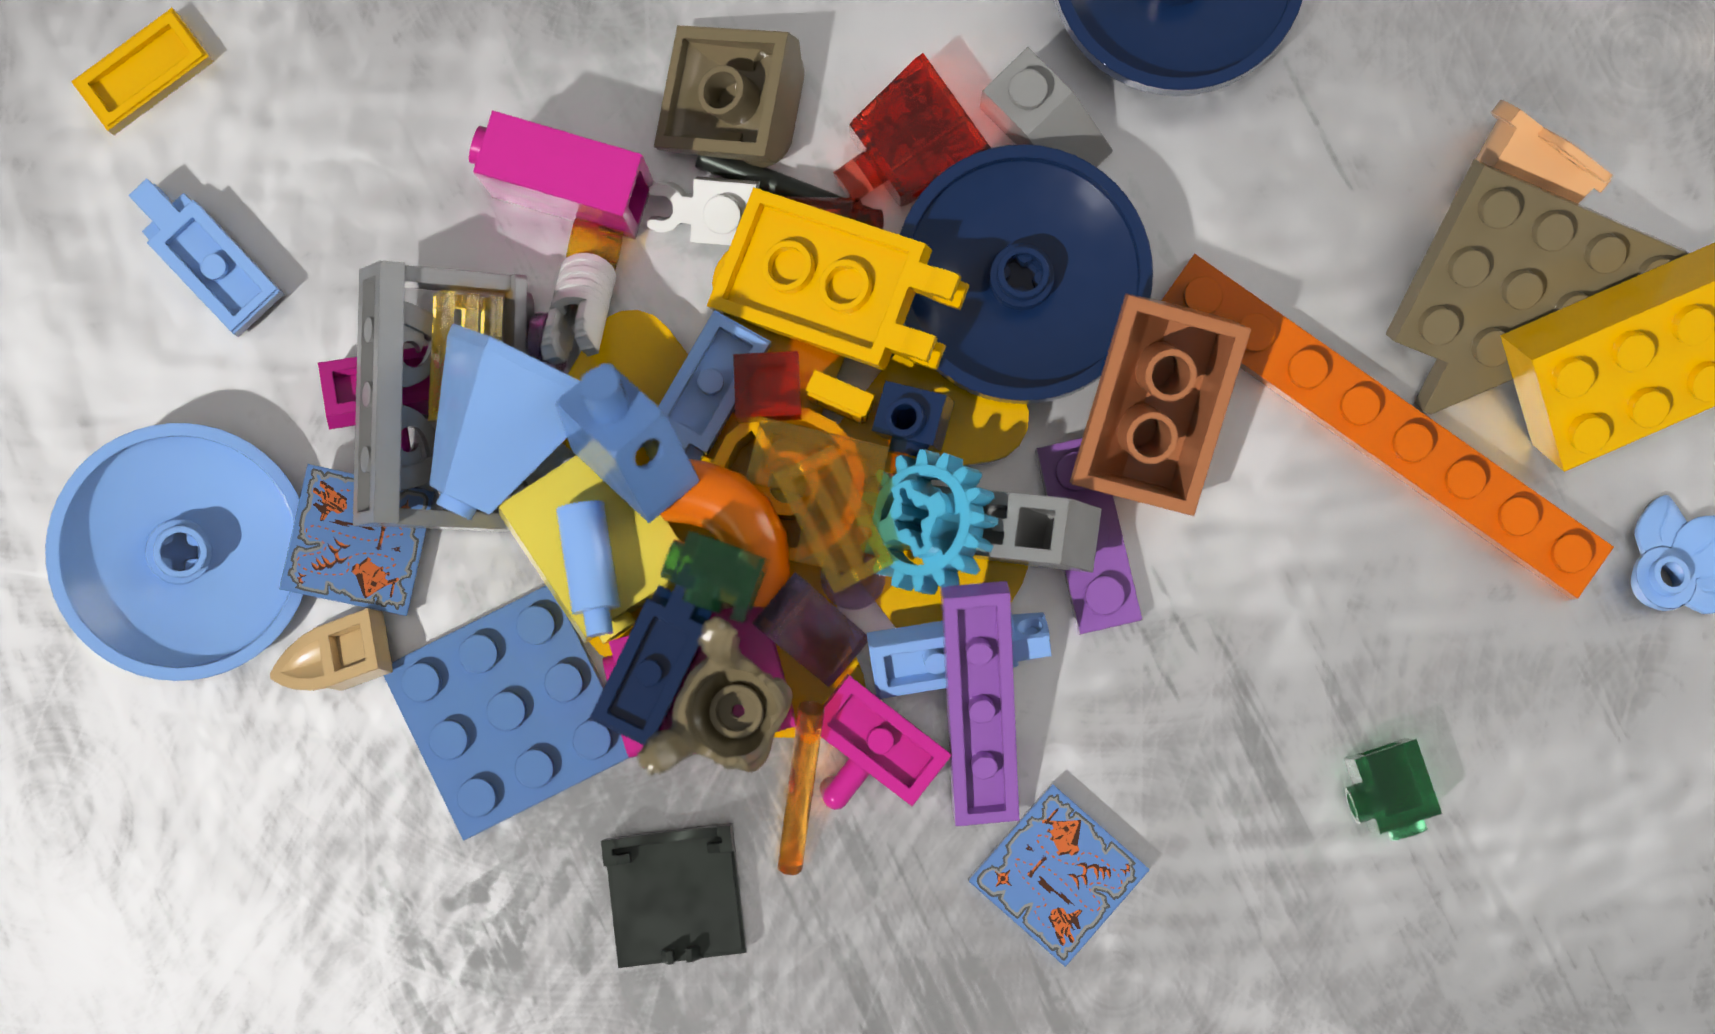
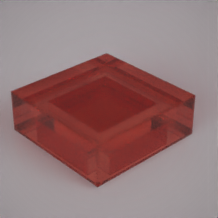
(767, 386)

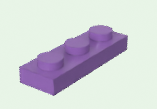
(1108, 594)

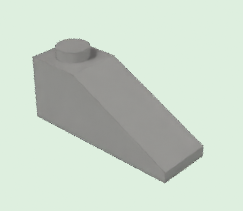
(1041, 531)

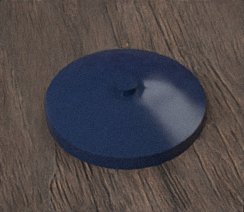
(1178, 43)
(1046, 269)

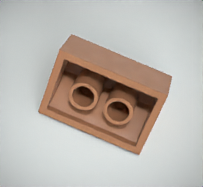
(1160, 404)

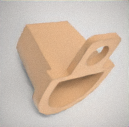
(1540, 156)

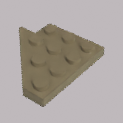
(1502, 263)

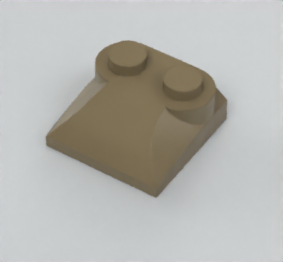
(731, 94)

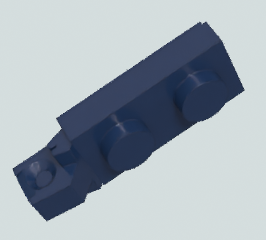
(651, 665)

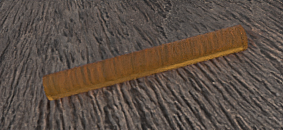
(800, 787)

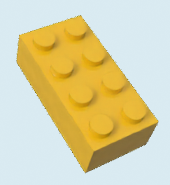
(1618, 362)

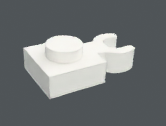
(711, 209)

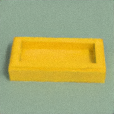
(142, 71)

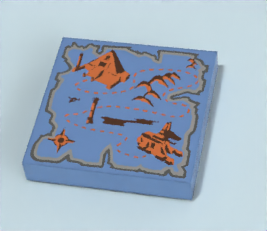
(347, 561)
(1058, 875)

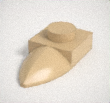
(337, 654)

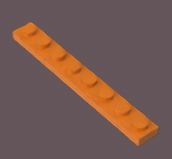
(1399, 435)

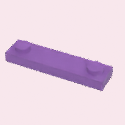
(980, 702)

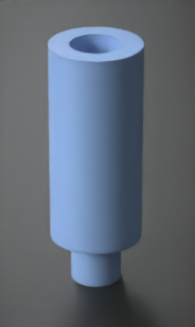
(589, 564)

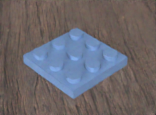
(505, 712)

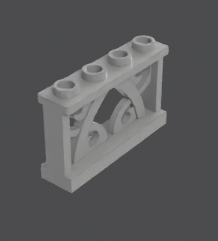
(383, 328)

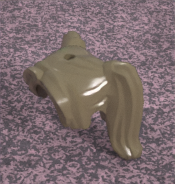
(704, 709)

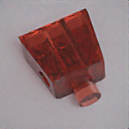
(908, 136)

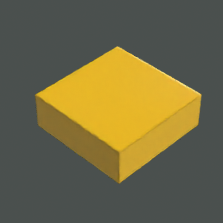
(839, 397)

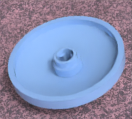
(174, 551)

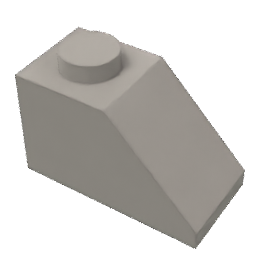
(1042, 110)

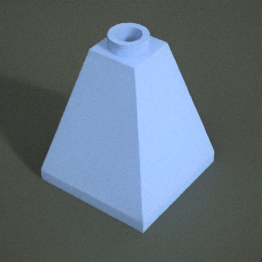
(492, 421)

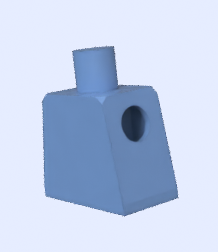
(609, 423)

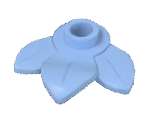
(1680, 549)

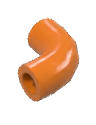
(738, 516)

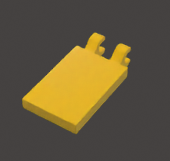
(831, 282)

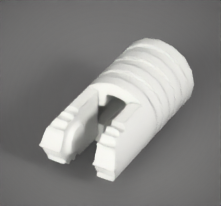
(578, 307)

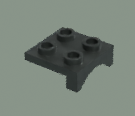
(675, 895)

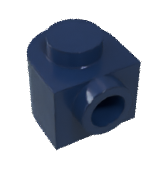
(912, 419)

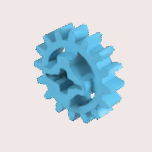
(932, 524)

